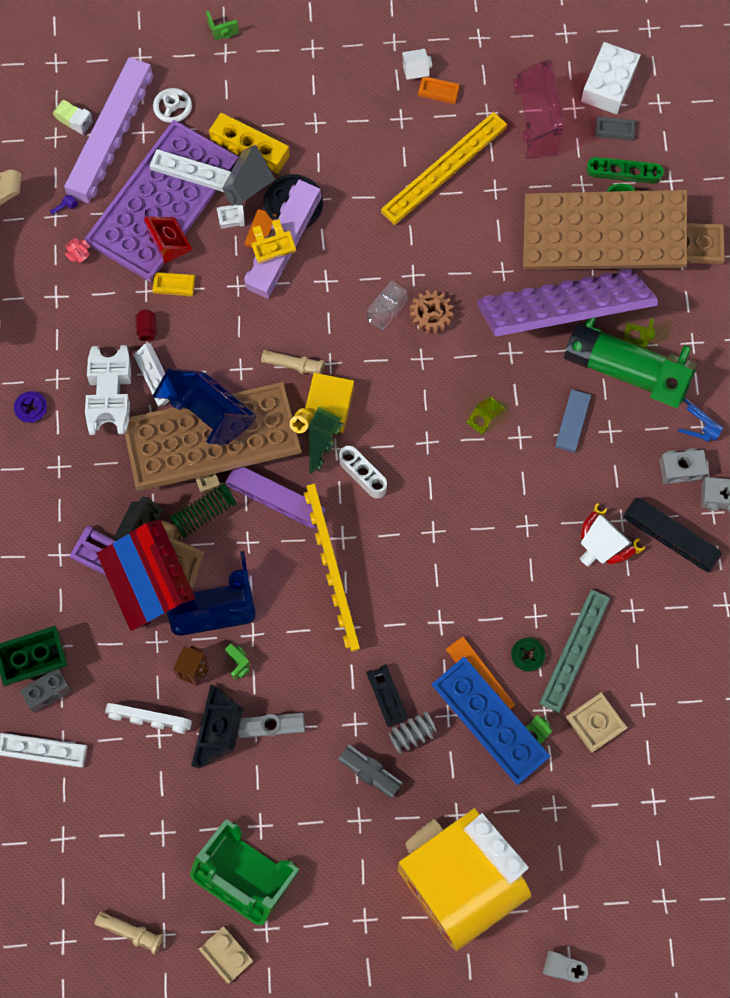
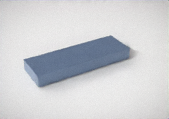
(573, 421)

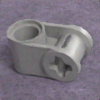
(560, 967)

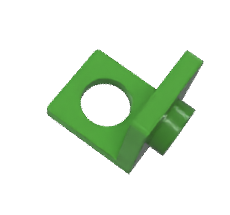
(223, 30)
(540, 728)

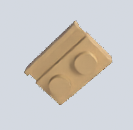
(226, 955)

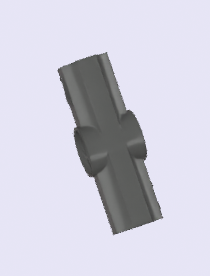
(370, 771)

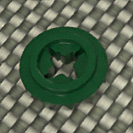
(527, 645)

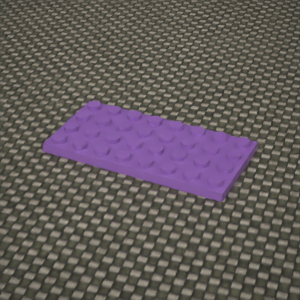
(122, 227)
(565, 302)

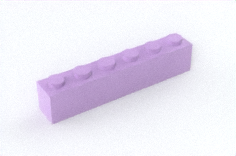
(293, 218)

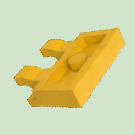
(274, 246)

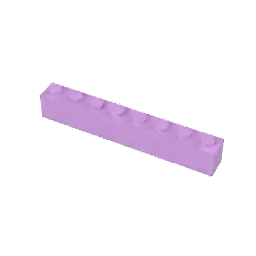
(109, 130)

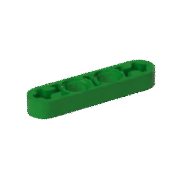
(625, 166)

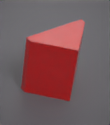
(167, 237)

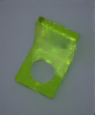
(646, 333)
(488, 410)

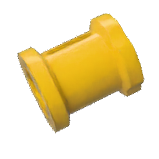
(301, 419)

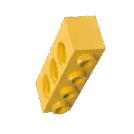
(226, 126)

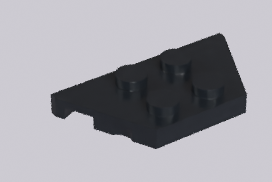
(218, 728)

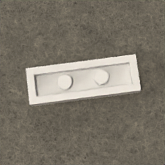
(151, 369)
(496, 848)

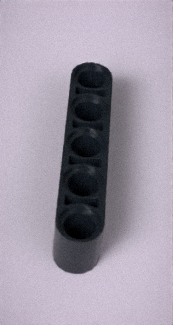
(672, 534)

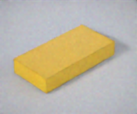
(174, 284)

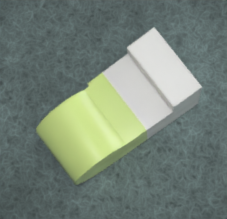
(73, 117)

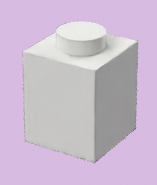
(416, 63)

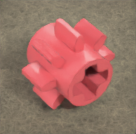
(77, 250)

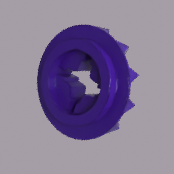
(27, 399)

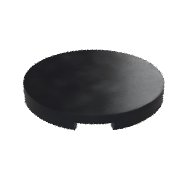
(279, 193)

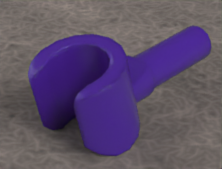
(68, 201)

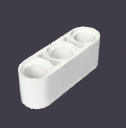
(360, 462)

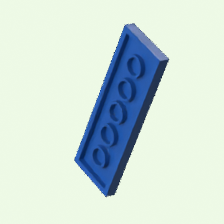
(490, 721)

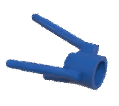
(711, 428)

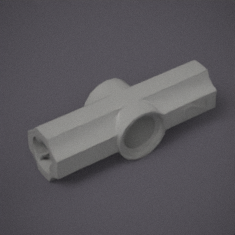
(285, 725)

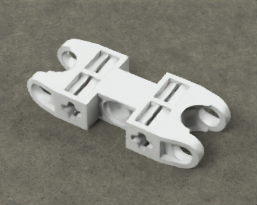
(108, 403)

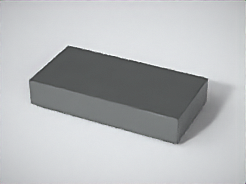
(615, 128)

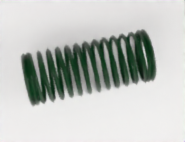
(226, 492)

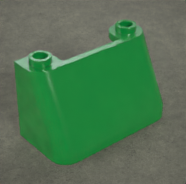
(241, 874)

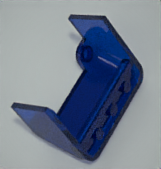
(207, 401)
(216, 607)

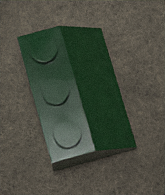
(32, 655)

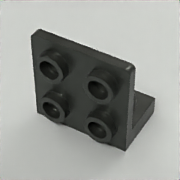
(138, 515)

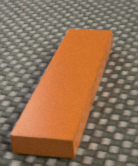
(463, 649)

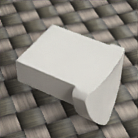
(231, 216)

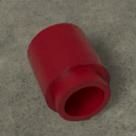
(146, 325)

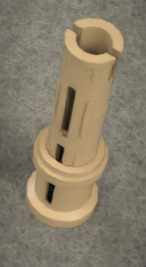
(301, 364)
(137, 935)

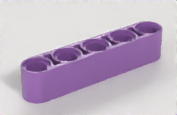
(271, 495)

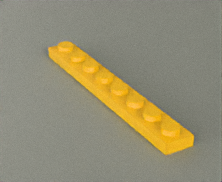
(443, 168)
(333, 577)

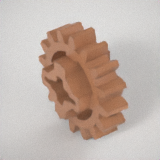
(431, 320)

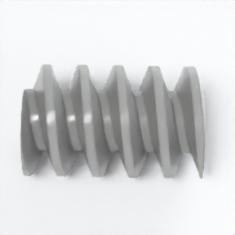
(412, 732)

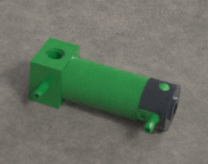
(631, 363)

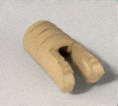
(423, 835)

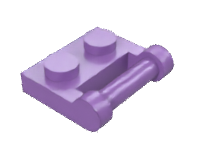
(86, 552)

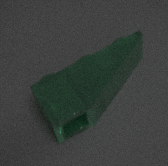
(321, 430)

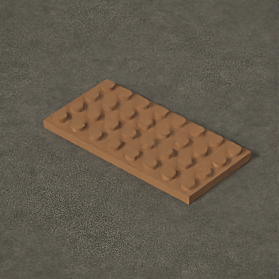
(605, 230)
(173, 445)

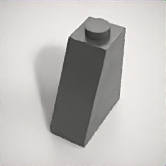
(247, 176)

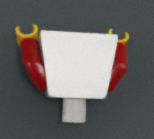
(605, 540)

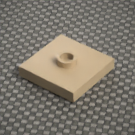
(596, 722)

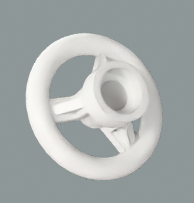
(171, 96)

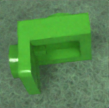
(238, 656)

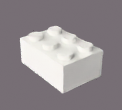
(610, 78)

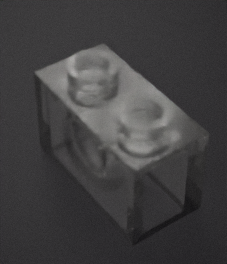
(387, 305)

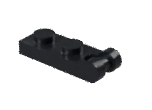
(387, 696)

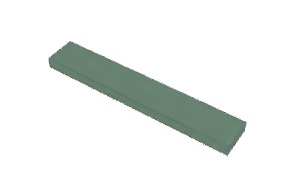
(574, 651)

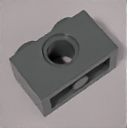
(45, 690)

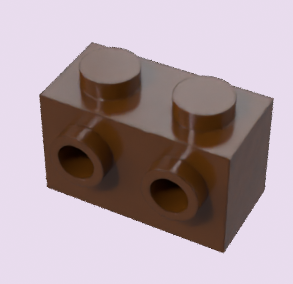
(191, 665)

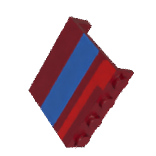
(145, 574)

